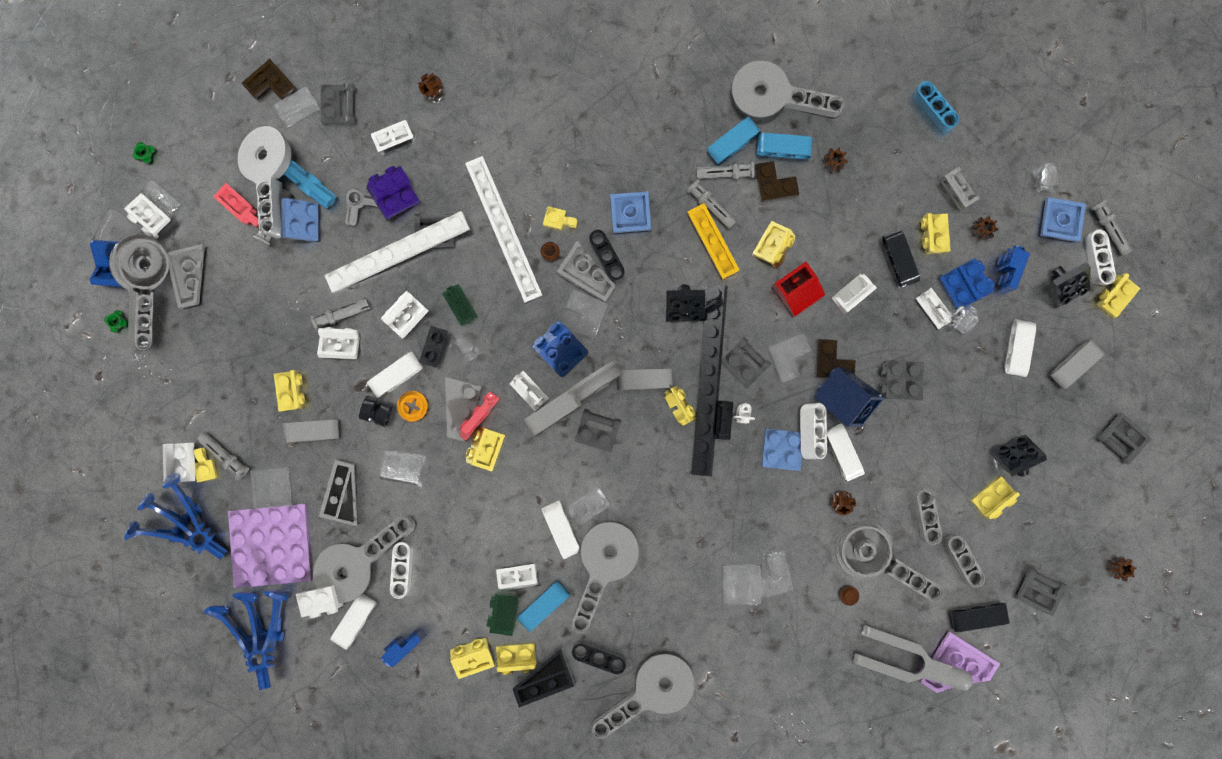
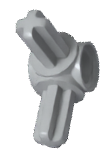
(353, 207)

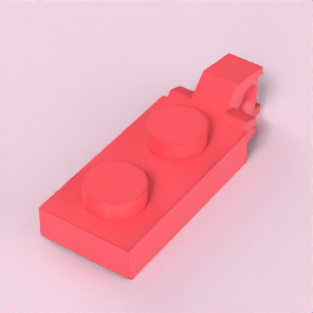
(236, 205)
(479, 415)

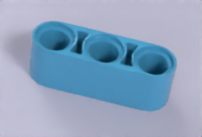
(936, 97)
(733, 140)
(784, 145)
(543, 606)

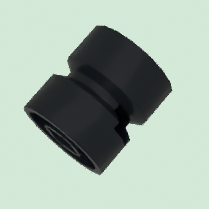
(377, 411)

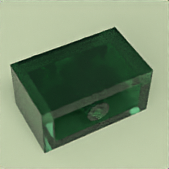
(503, 613)

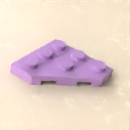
(963, 656)

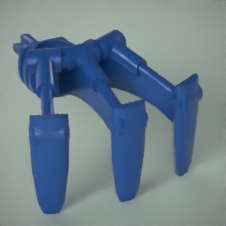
(180, 522)
(258, 634)

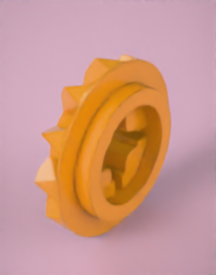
(409, 397)

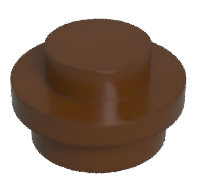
(550, 251)
(849, 595)

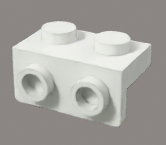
(404, 314)
(338, 343)
(317, 601)

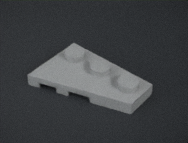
(584, 273)
(186, 274)
(460, 403)

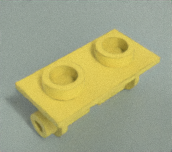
(685, 412)

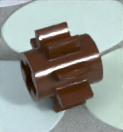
(430, 85)
(835, 164)
(991, 227)
(843, 503)
(1118, 571)

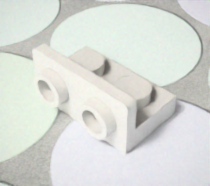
(146, 215)
(179, 459)

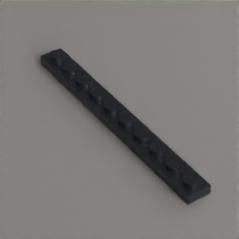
(709, 380)

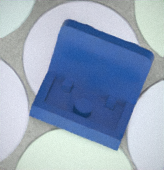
(101, 253)
(560, 348)

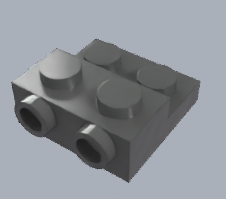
(902, 380)

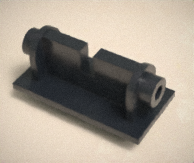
(433, 346)
(724, 420)

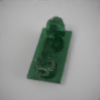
(459, 304)

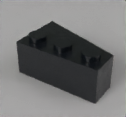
(545, 681)

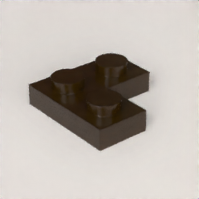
(268, 76)
(771, 187)
(827, 359)

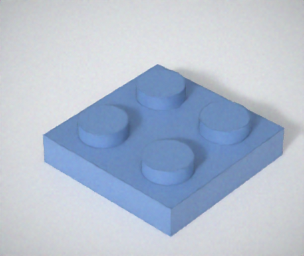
(630, 212)
(299, 219)
(1063, 219)
(782, 449)

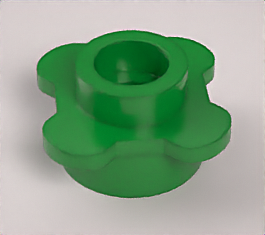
(139, 148)
(121, 322)

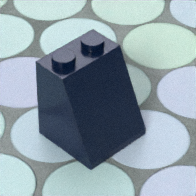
(848, 397)

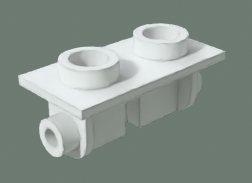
(934, 308)
(529, 390)
(743, 414)

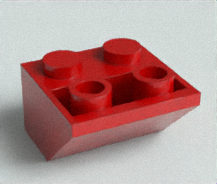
(799, 289)

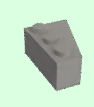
(340, 495)

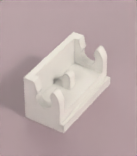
(392, 135)
(853, 293)
(517, 577)

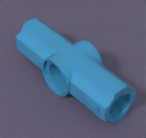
(310, 184)

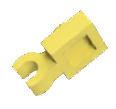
(556, 218)
(205, 468)

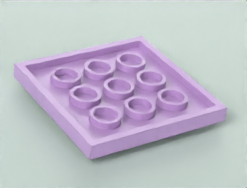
(270, 546)

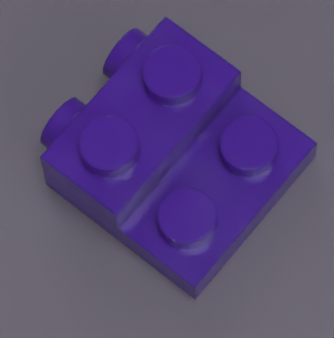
(392, 192)

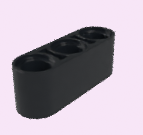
(603, 247)
(900, 258)
(980, 617)
(606, 664)

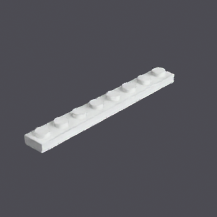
(503, 229)
(397, 252)

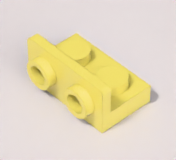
(936, 233)
(774, 244)
(1118, 295)
(289, 390)
(484, 448)
(995, 498)
(516, 657)
(471, 658)

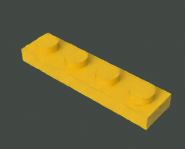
(713, 241)

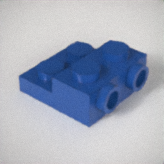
(1012, 265)
(967, 283)
(399, 649)

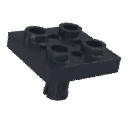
(1070, 284)
(685, 304)
(1019, 455)

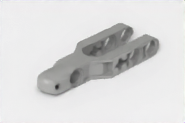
(932, 670)

